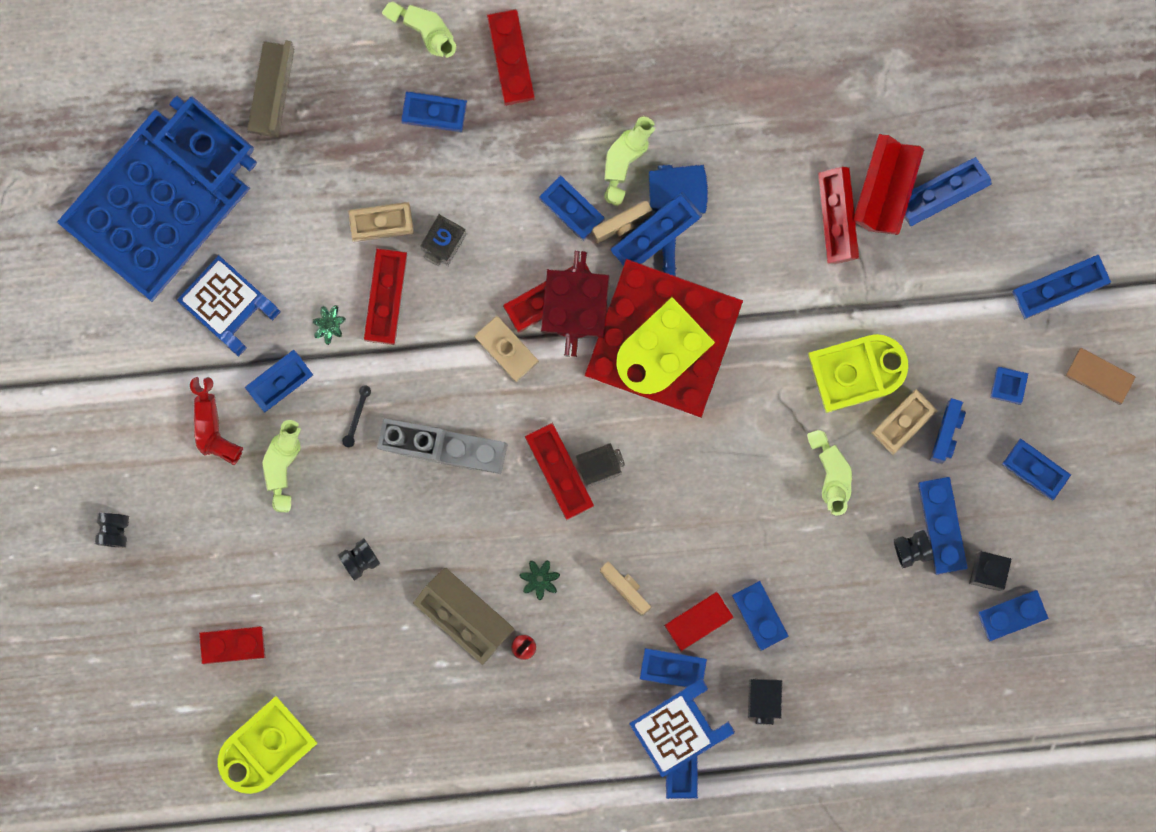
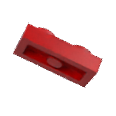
(232, 645)

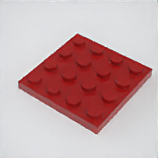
(636, 298)

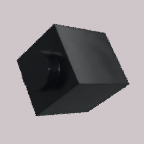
(990, 571)
(765, 700)

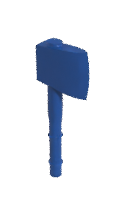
(665, 186)

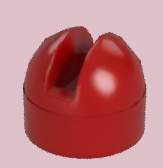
(528, 652)

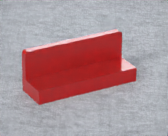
(888, 185)

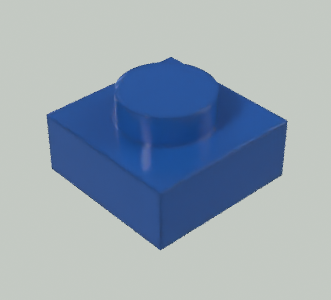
(1009, 385)

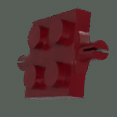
(575, 303)

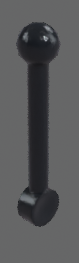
(348, 440)

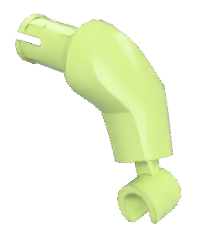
(432, 28)
(624, 151)
(277, 459)
(837, 483)

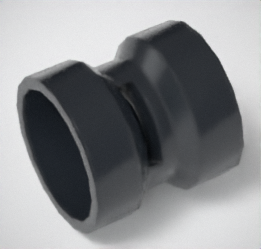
(111, 530)
(913, 549)
(359, 559)

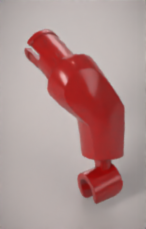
(207, 424)

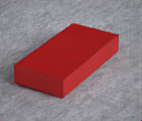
(698, 621)

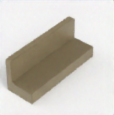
(271, 88)
(463, 615)

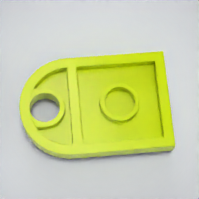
(664, 347)
(856, 372)
(266, 747)

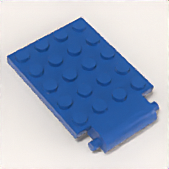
(161, 195)

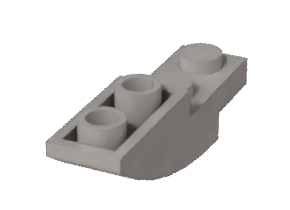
(442, 446)

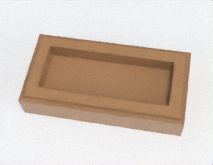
(1100, 376)

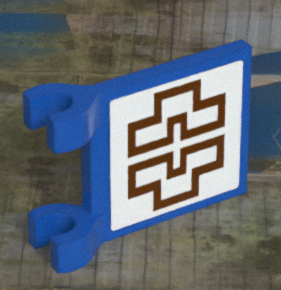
(224, 302)
(678, 730)

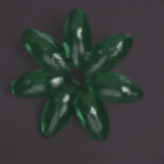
(328, 324)
(539, 586)

